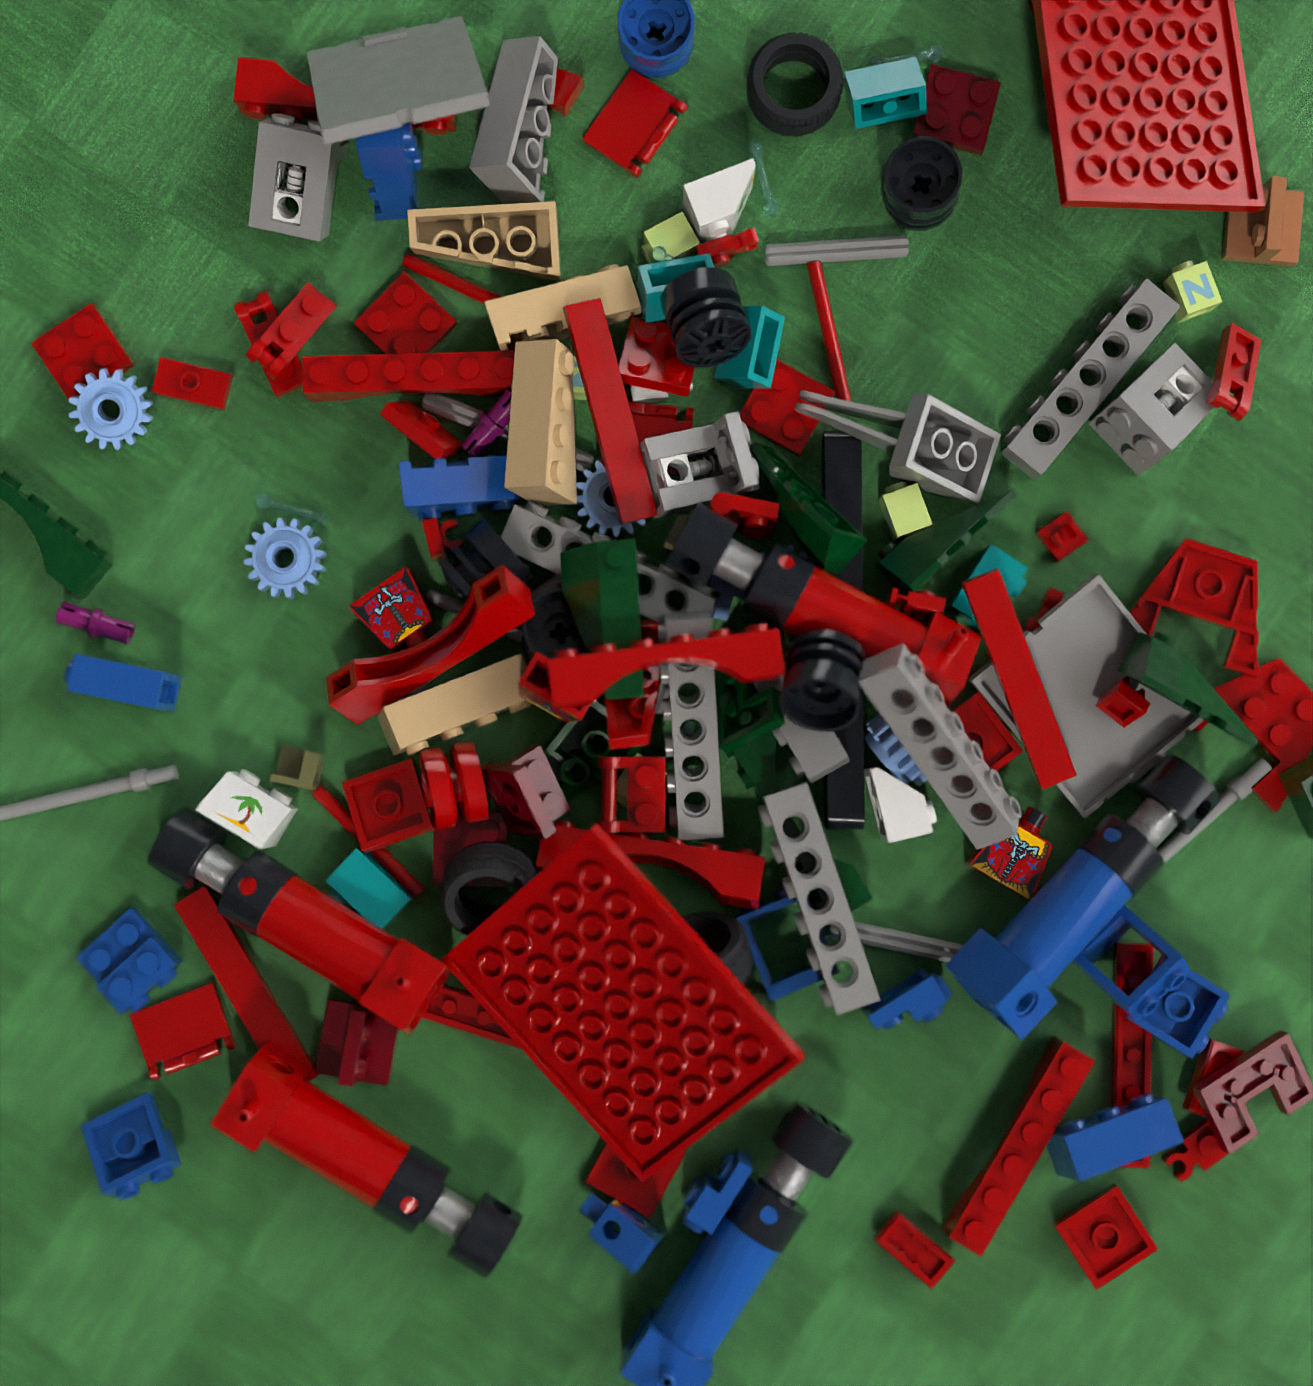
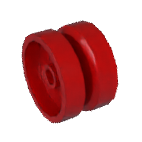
(447, 785)

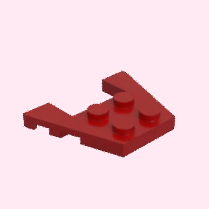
(1211, 588)
(1280, 716)

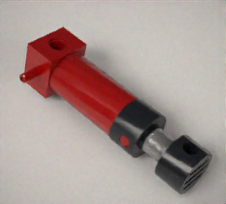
(802, 598)
(302, 921)
(360, 1157)

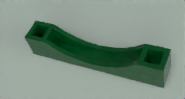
(65, 555)
(759, 772)

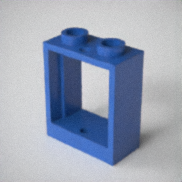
(122, 682)
(793, 980)
(1147, 996)

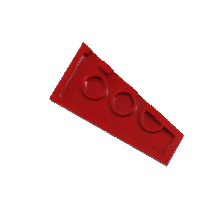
(632, 719)

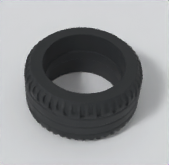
(794, 48)
(477, 861)
(727, 938)

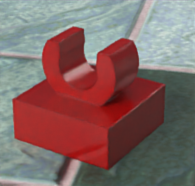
(437, 536)
(1061, 536)
(1123, 703)

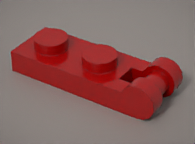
(291, 330)
(1235, 372)
(292, 375)

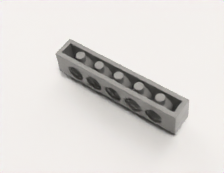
(1153, 311)
(522, 539)
(955, 772)
(705, 818)
(859, 986)

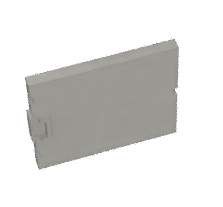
(395, 79)
(1077, 662)

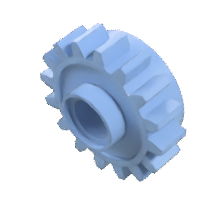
(94, 419)
(595, 507)
(267, 552)
(892, 752)

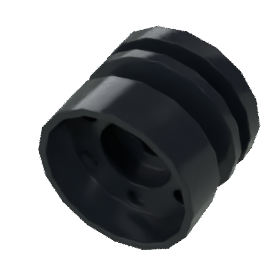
(931, 166)
(705, 317)
(487, 555)
(550, 616)
(822, 681)

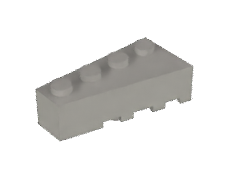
(517, 121)

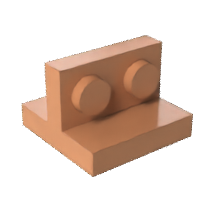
(1269, 234)

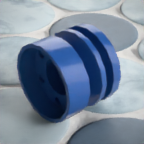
(664, 17)

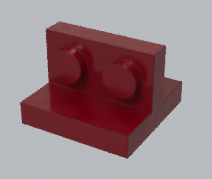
(526, 792)
(356, 1044)

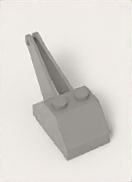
(934, 448)

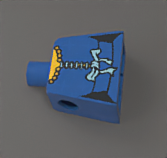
(636, 1237)

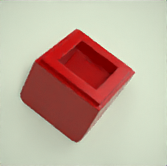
(566, 91)

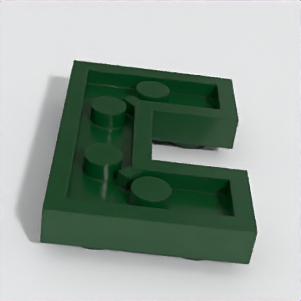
(741, 714)

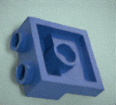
(130, 962)
(917, 994)
(1186, 1014)
(130, 1147)
(710, 1196)

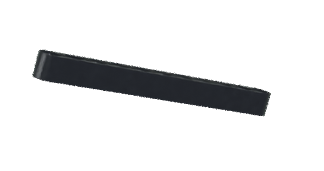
(843, 490)

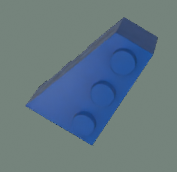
(392, 163)
(456, 487)
(1113, 1137)

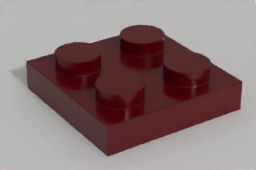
(958, 109)
(450, 840)

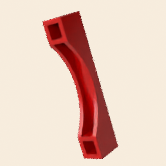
(267, 89)
(385, 374)
(491, 610)
(744, 656)
(728, 876)
(995, 1188)

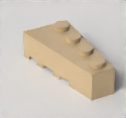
(498, 237)
(540, 313)
(542, 424)
(452, 706)

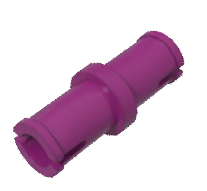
(491, 426)
(95, 623)

